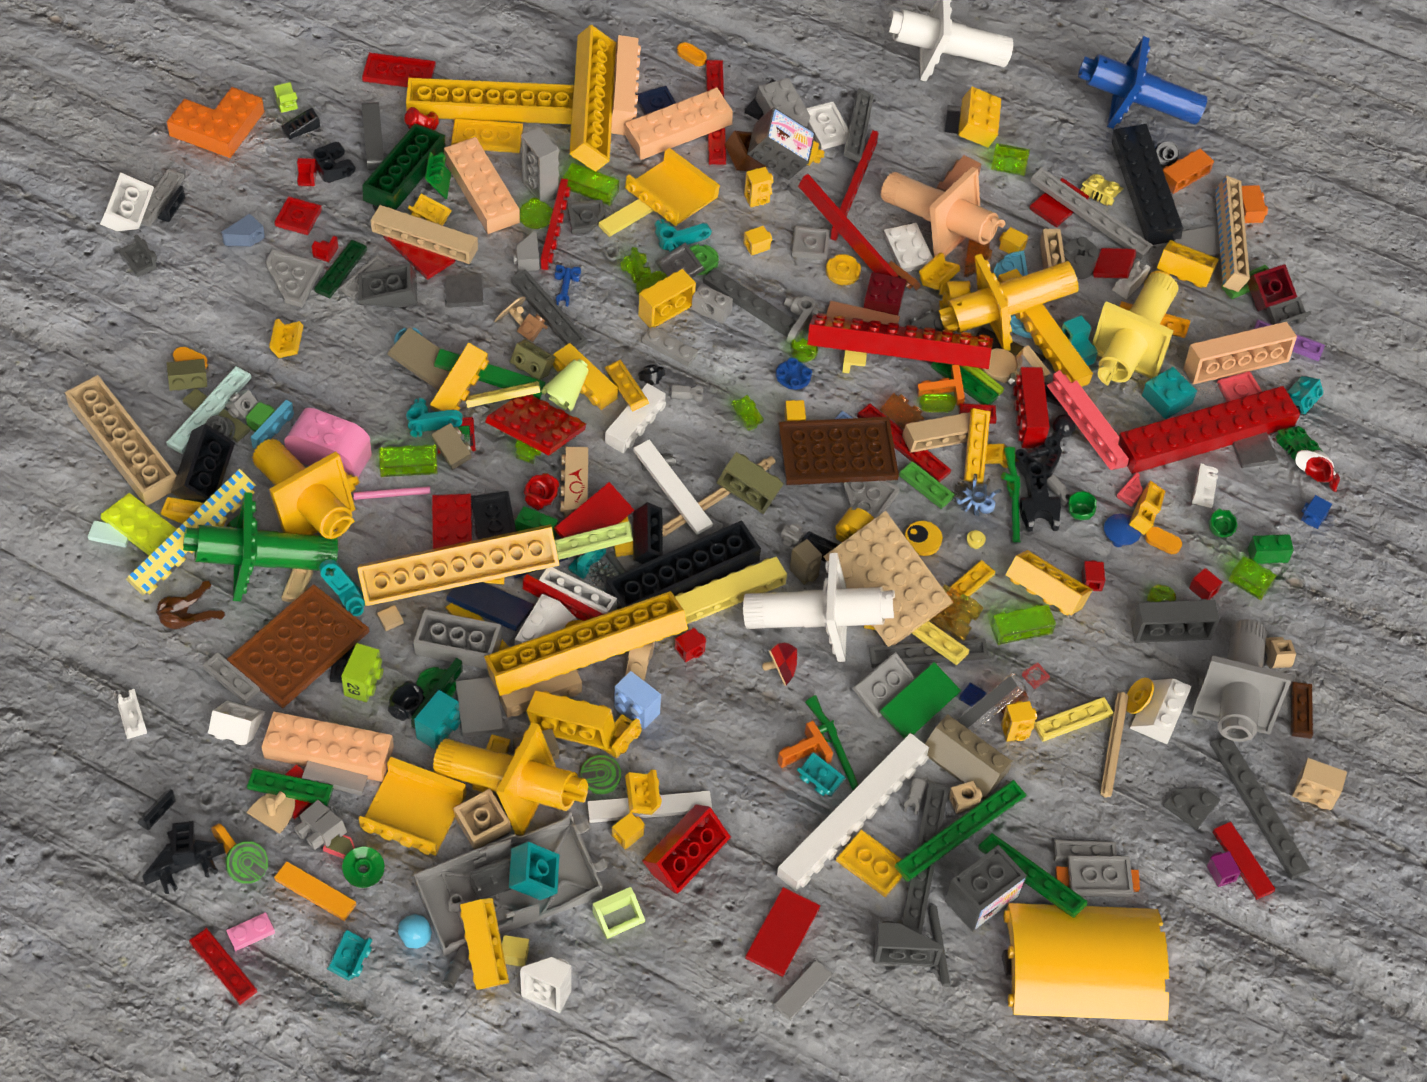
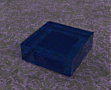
(972, 694)

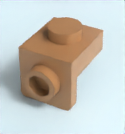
(532, 326)

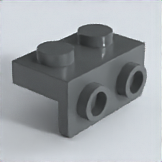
(139, 257)
(1288, 312)
(931, 319)

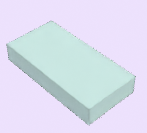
(107, 534)

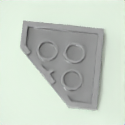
(293, 276)
(871, 495)

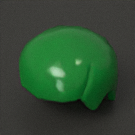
(1082, 505)
(1222, 523)

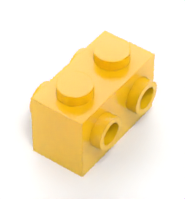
(758, 187)
(1018, 721)

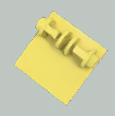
(1097, 184)

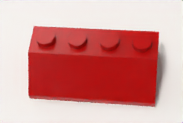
(687, 848)

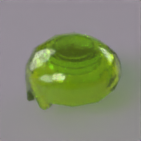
(802, 351)
(1161, 593)

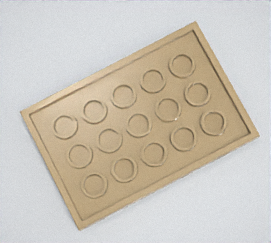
(885, 559)

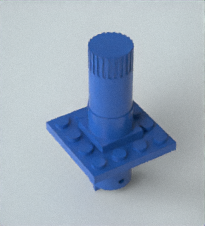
(1133, 84)

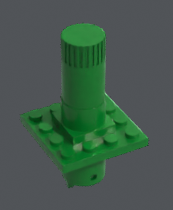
(251, 548)

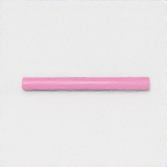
(391, 493)

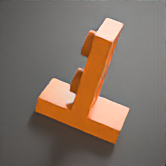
(944, 385)
(813, 743)

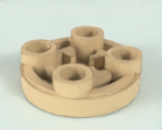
(1001, 365)

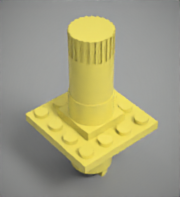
(1134, 337)

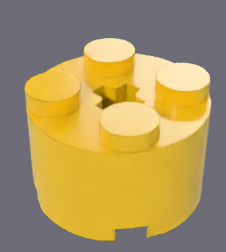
(952, 290)
(851, 523)

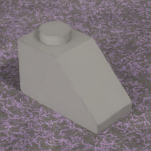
(527, 254)

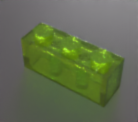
(592, 183)
(408, 460)
(1023, 624)

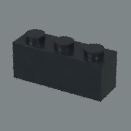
(647, 533)

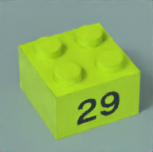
(362, 673)

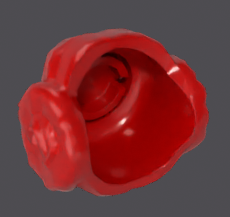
(414, 116)
(541, 490)

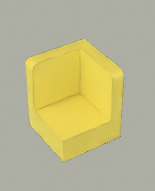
(853, 358)
(515, 950)

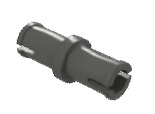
(456, 967)

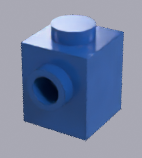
(1315, 511)

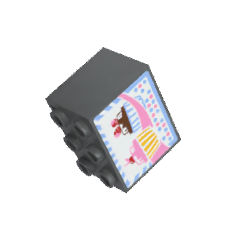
(781, 143)
(985, 888)

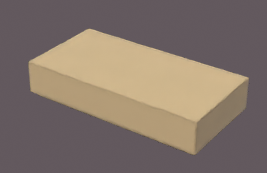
(297, 584)

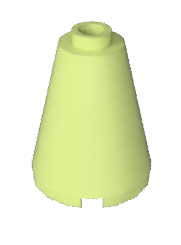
(567, 385)

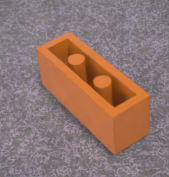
(1188, 170)

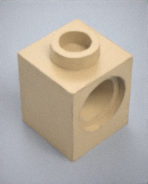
(963, 804)

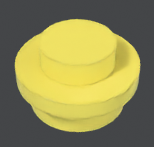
(976, 539)

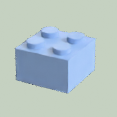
(637, 699)

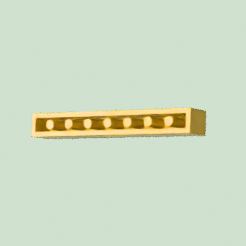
(1052, 340)

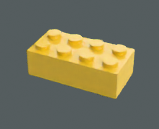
(1048, 582)
(573, 719)

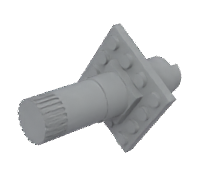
(1239, 689)

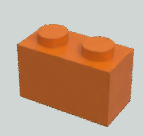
(1253, 204)

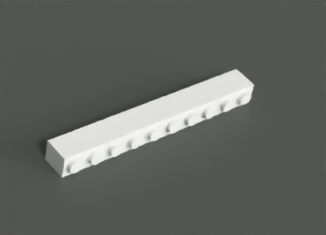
(852, 812)

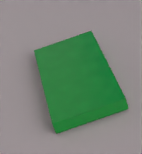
(920, 701)

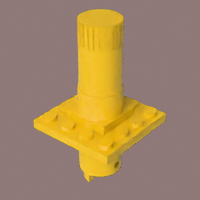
(998, 301)
(308, 497)
(518, 779)

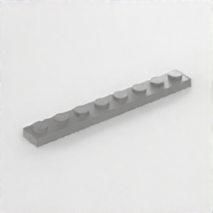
(1090, 212)

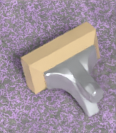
(1027, 358)

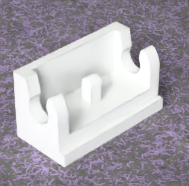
(1137, 276)
(1205, 486)
(131, 715)

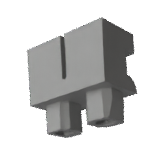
(322, 825)

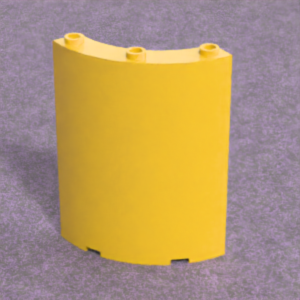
(1087, 965)

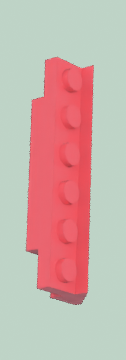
(1089, 420)

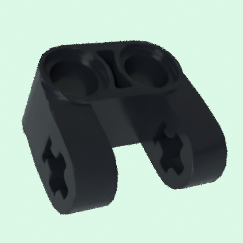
(326, 165)

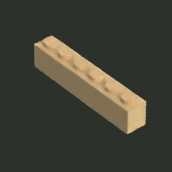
(424, 234)

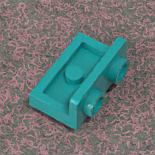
(1306, 392)
(821, 774)
(349, 955)

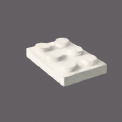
(828, 125)
(908, 247)

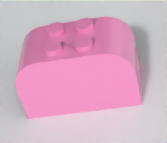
(321, 434)

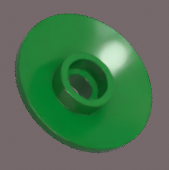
(365, 857)

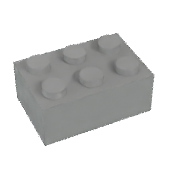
(783, 97)

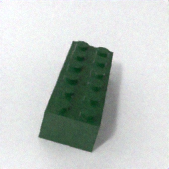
(402, 167)

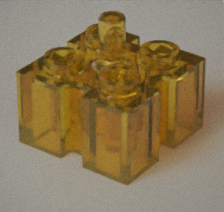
(957, 615)

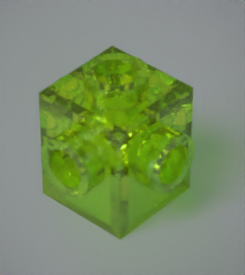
(526, 452)

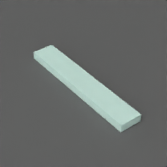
(210, 407)

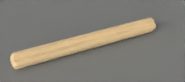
(1114, 745)

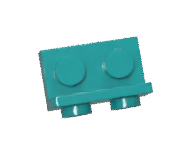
(581, 564)

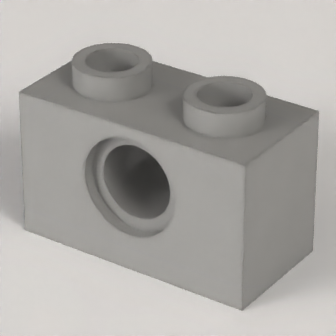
(712, 303)

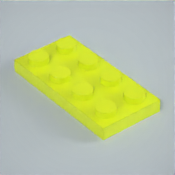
(138, 523)

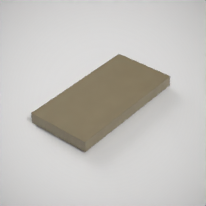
(419, 357)

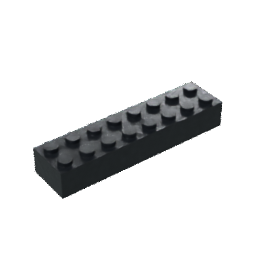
(1147, 184)
(687, 566)

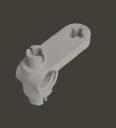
(804, 308)

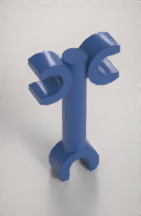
(566, 274)

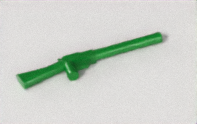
(1014, 490)
(827, 726)

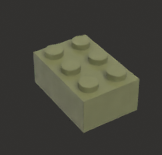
(750, 482)

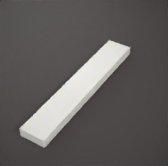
(673, 487)
(670, 806)

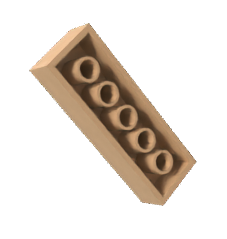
(625, 83)
(678, 123)
(482, 185)
(1239, 352)
(349, 748)

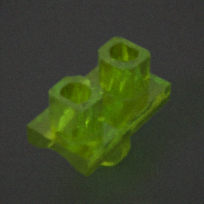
(633, 265)
(747, 412)

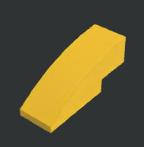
(1147, 508)
(180, 509)

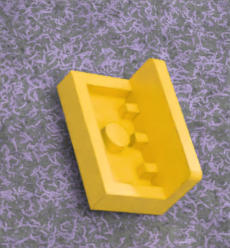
(430, 210)
(938, 271)
(285, 338)
(625, 733)
(643, 792)

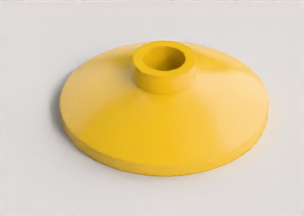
(1139, 695)

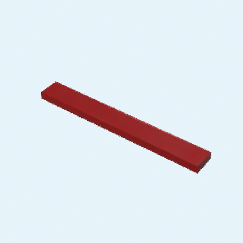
(716, 139)
(857, 178)
(845, 227)

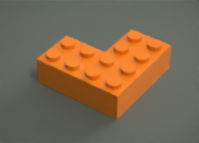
(217, 129)

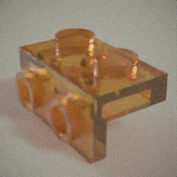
(900, 412)

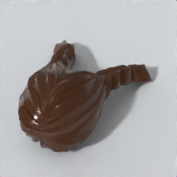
(173, 610)

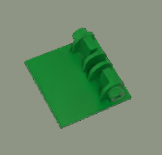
(438, 174)
(1295, 440)

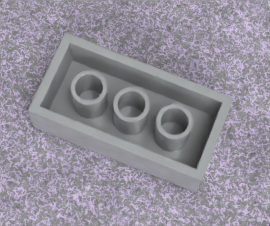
(540, 165)
(453, 637)

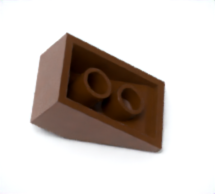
(737, 147)

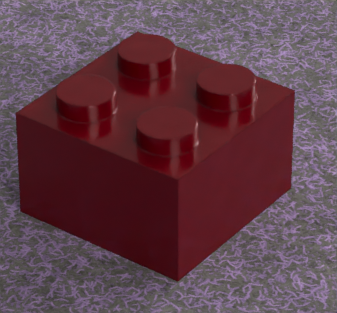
(1271, 287)
(885, 293)

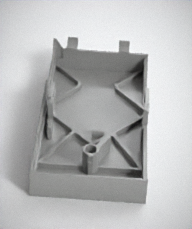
(448, 884)

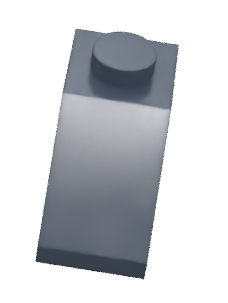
(243, 232)

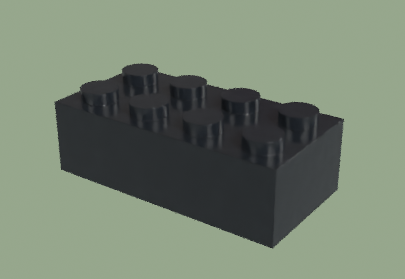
(203, 465)

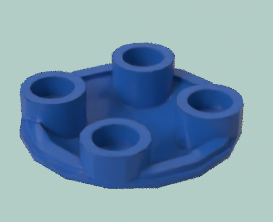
(793, 374)
(1119, 530)

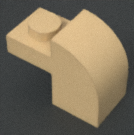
(1279, 652)
(639, 660)

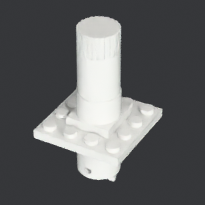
(940, 35)
(829, 608)

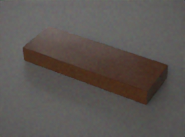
(1301, 710)

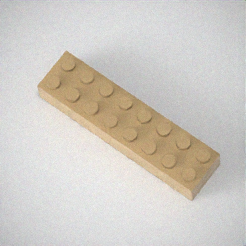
(121, 440)

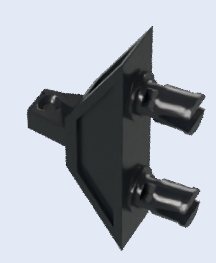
(164, 867)

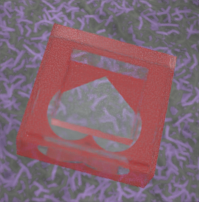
(1036, 675)

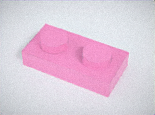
(250, 931)

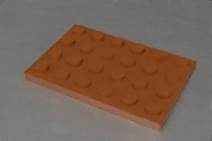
(298, 645)

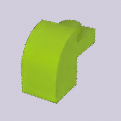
(285, 97)

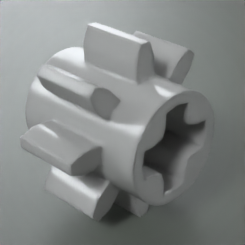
(792, 535)

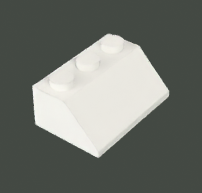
(127, 204)
(546, 617)
(1162, 712)
(547, 982)

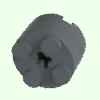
(1082, 256)

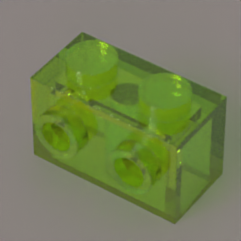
(1010, 159)
(1252, 577)

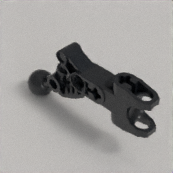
(1038, 502)

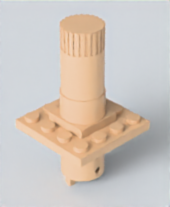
(952, 213)

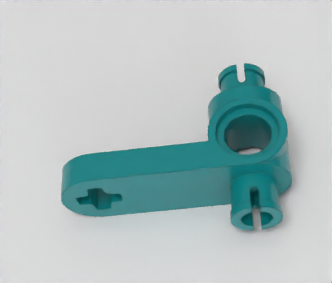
(670, 238)
(420, 420)
(344, 586)

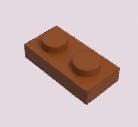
(911, 282)

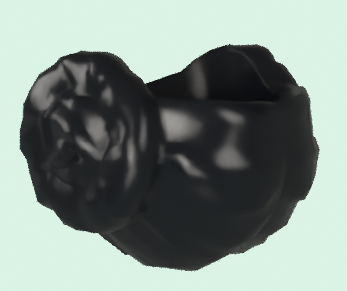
(405, 700)

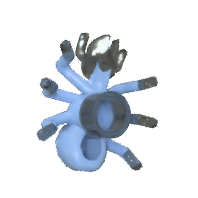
(978, 497)

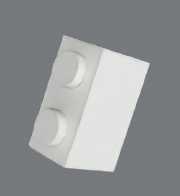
(235, 722)

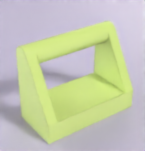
(614, 903)

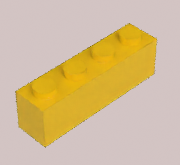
(460, 379)
(596, 385)
(484, 943)

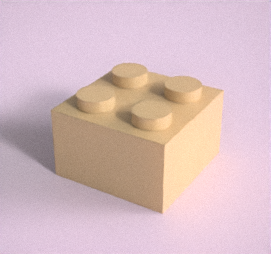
(1319, 784)
(482, 819)

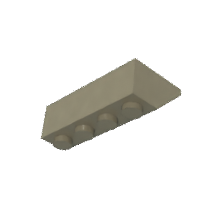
(967, 755)

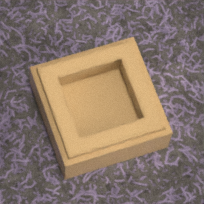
(390, 618)

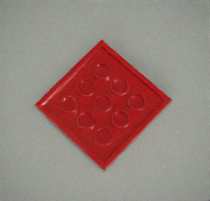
(536, 423)

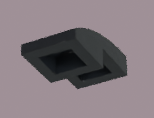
(952, 119)

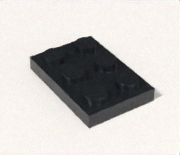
(492, 514)

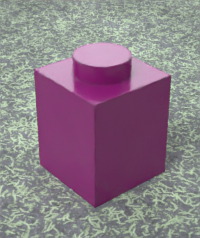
(1223, 868)

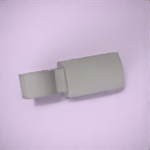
(686, 392)
(1059, 489)
(915, 795)

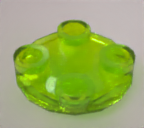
(535, 214)

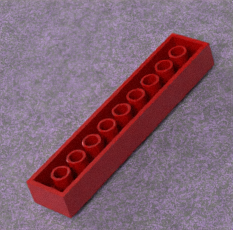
(900, 341)
(1208, 429)

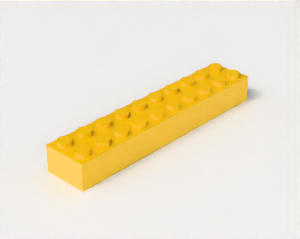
(593, 98)
(492, 100)
(458, 565)
(585, 643)

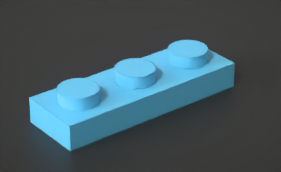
(273, 424)

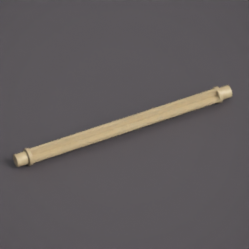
(708, 501)

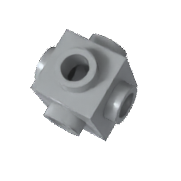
(241, 404)

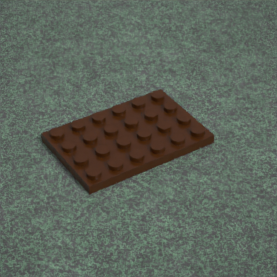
(838, 450)

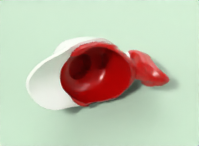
(1318, 466)

